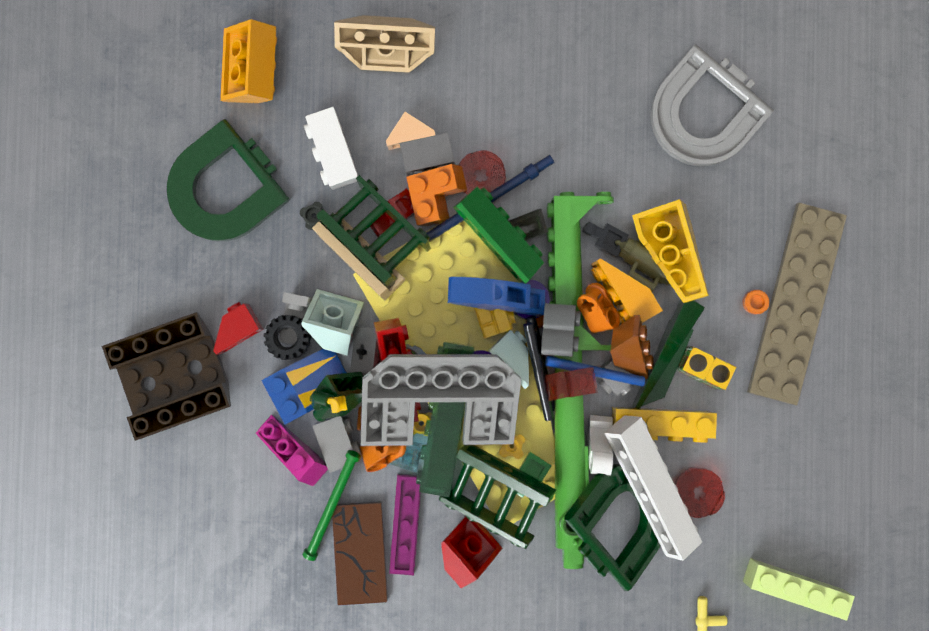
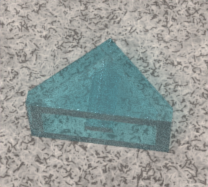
(411, 458)

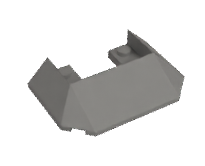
(479, 380)

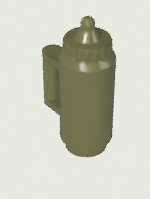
(639, 258)

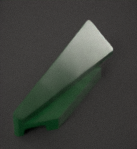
(669, 353)

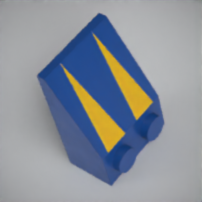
(294, 384)

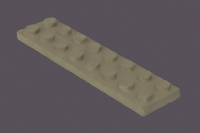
(796, 303)

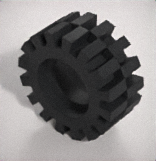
(273, 343)

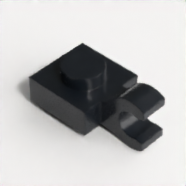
(606, 237)

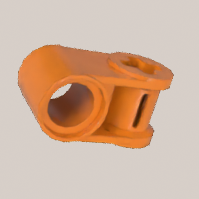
(600, 311)
(379, 457)

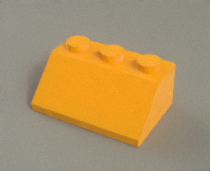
(248, 62)

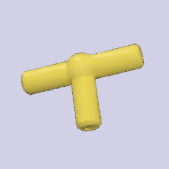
(702, 620)

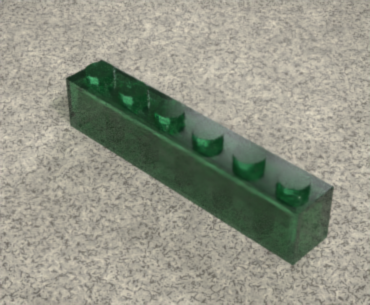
(443, 437)

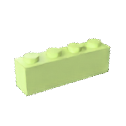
(798, 589)

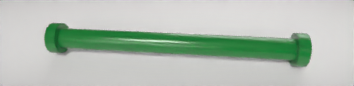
(311, 552)

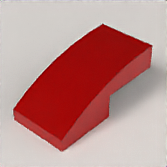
(402, 203)

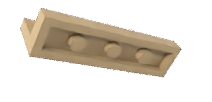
(355, 264)

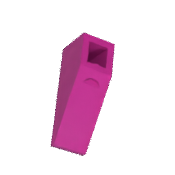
(292, 451)

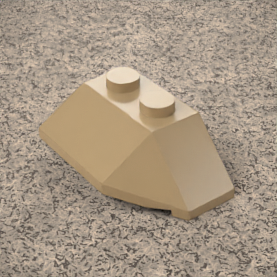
(384, 42)

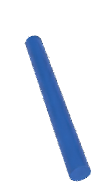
(599, 371)

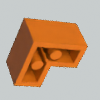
(429, 192)

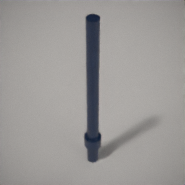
(529, 173)

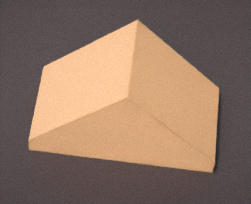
(408, 129)

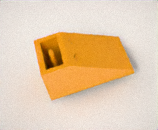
(626, 293)

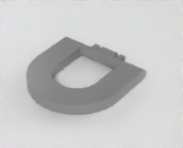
(733, 137)

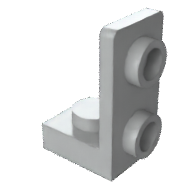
(296, 306)

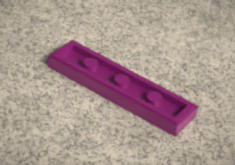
(405, 525)

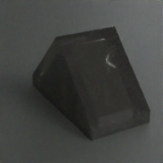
(531, 224)

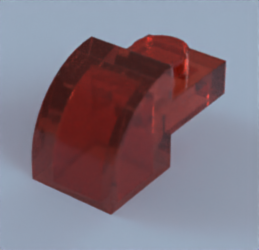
(571, 384)

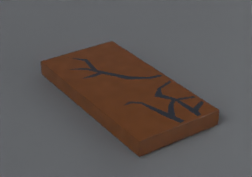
(359, 553)

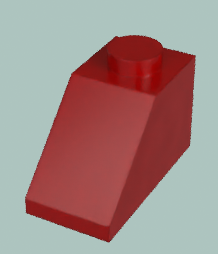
(236, 327)

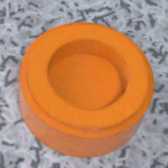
(756, 302)

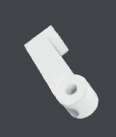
(599, 448)

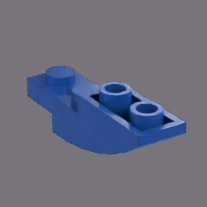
(496, 294)

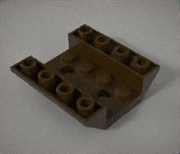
(166, 356)

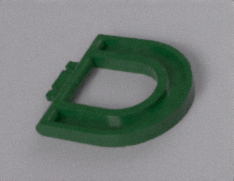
(197, 159)
(586, 514)

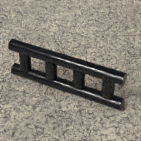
(539, 365)

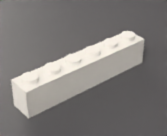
(653, 487)

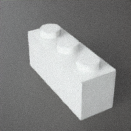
(331, 148)

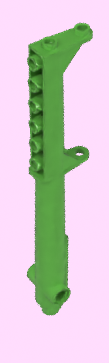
(566, 288)

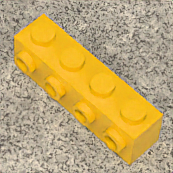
(673, 423)

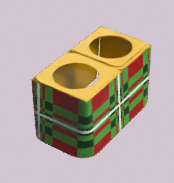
(684, 368)

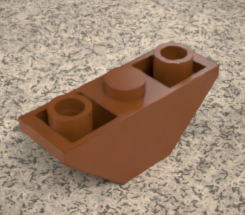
(631, 348)

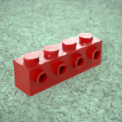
(391, 340)

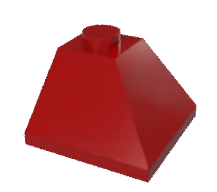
(468, 551)

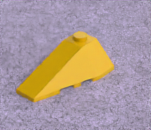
(672, 244)

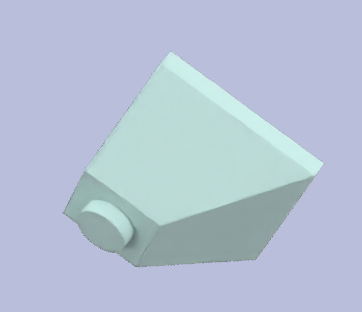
(332, 320)
(514, 353)

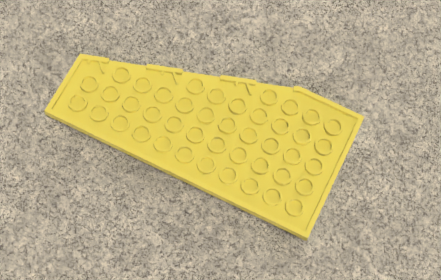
(431, 320)

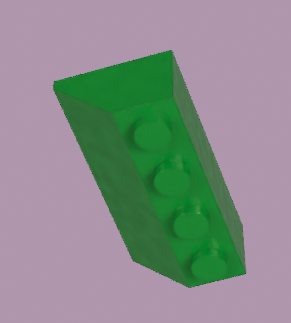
(499, 235)

